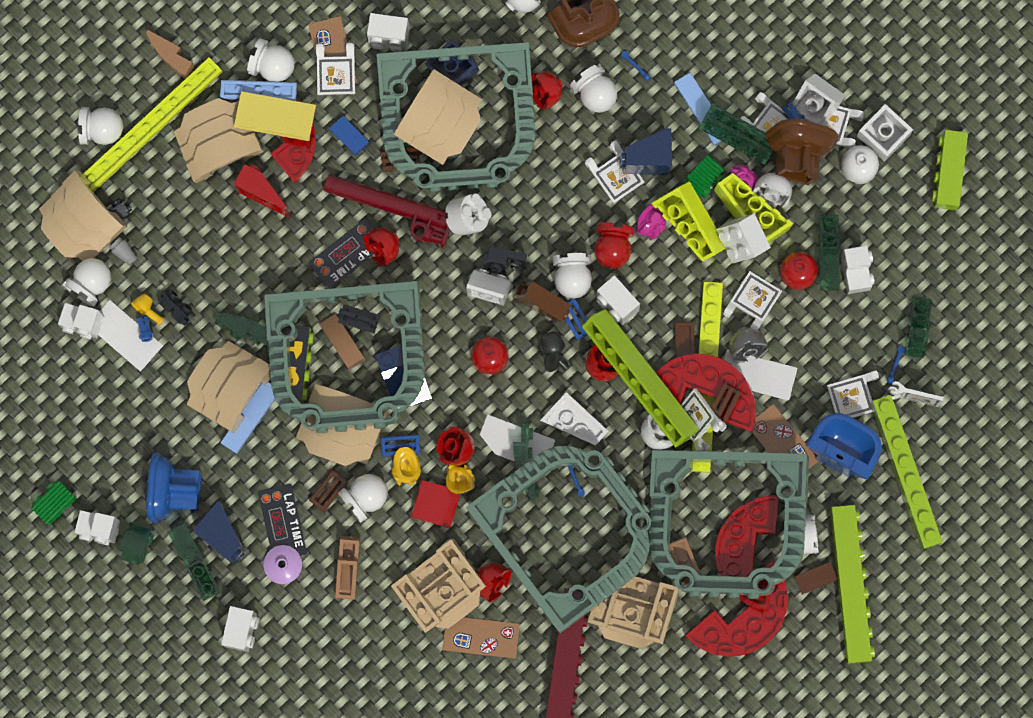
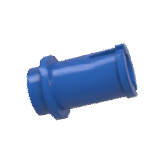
(794, 113)
(144, 329)

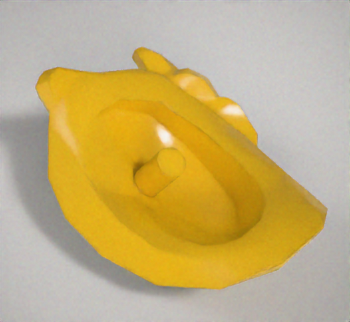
(406, 466)
(459, 479)

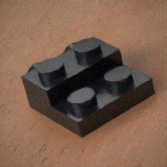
(499, 259)

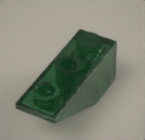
(918, 327)

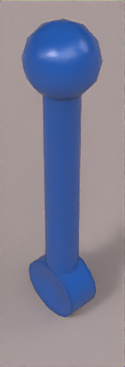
(625, 55)
(900, 350)
(581, 492)

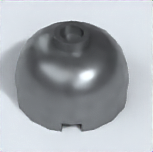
(747, 343)

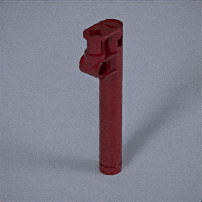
(423, 216)

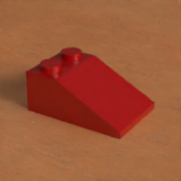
(255, 186)

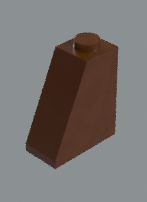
(542, 301)

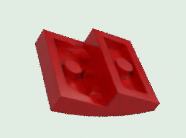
(435, 504)

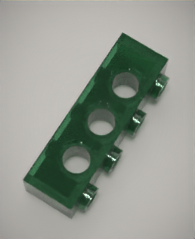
(736, 133)

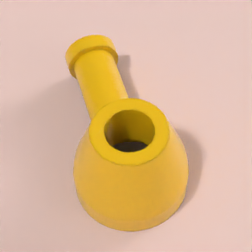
(143, 305)

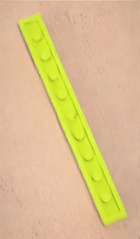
(152, 123)
(709, 345)

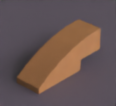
(171, 55)
(342, 342)
(347, 567)

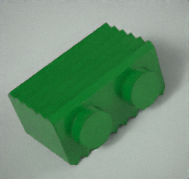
(705, 176)
(53, 502)

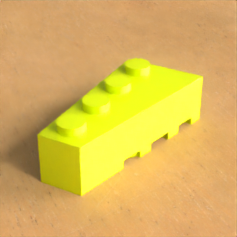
(743, 201)
(691, 220)

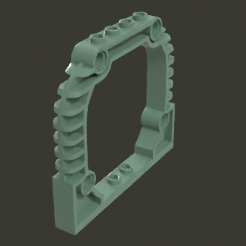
(395, 69)
(286, 309)
(673, 466)
(490, 515)

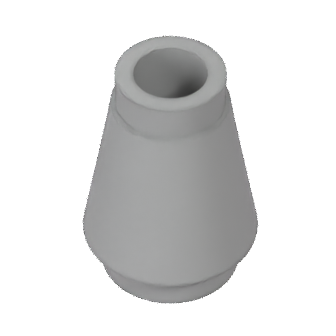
(123, 251)

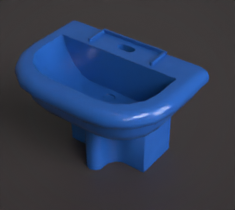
(849, 439)
(170, 489)

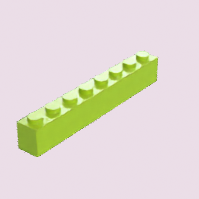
(640, 378)
(906, 472)
(851, 584)

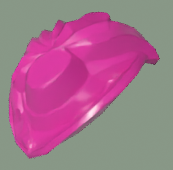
(745, 175)
(651, 222)

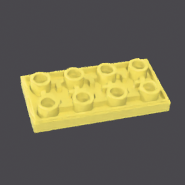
(274, 116)

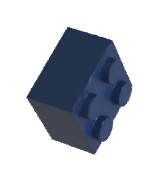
(456, 70)

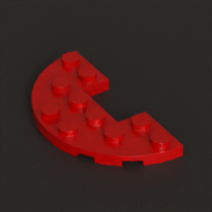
(294, 154)
(708, 375)
(738, 539)
(747, 631)

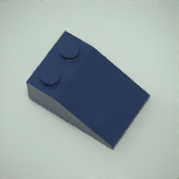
(392, 370)

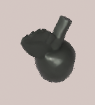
(551, 347)

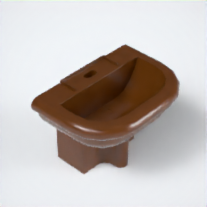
(584, 23)
(800, 148)

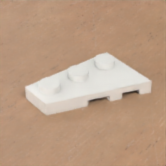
(575, 420)

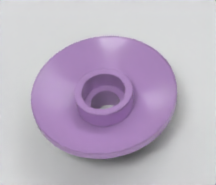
(290, 571)

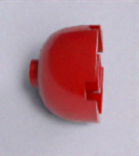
(546, 89)
(383, 245)
(798, 270)
(489, 355)
(599, 366)
(455, 446)
(494, 577)

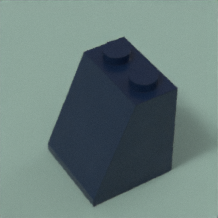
(648, 155)
(221, 534)

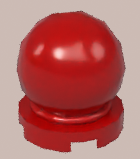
(613, 247)

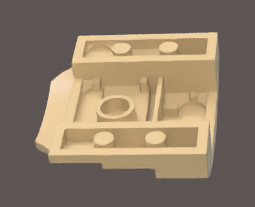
(440, 118)
(211, 141)
(78, 220)
(226, 383)
(335, 446)
(441, 588)
(636, 612)

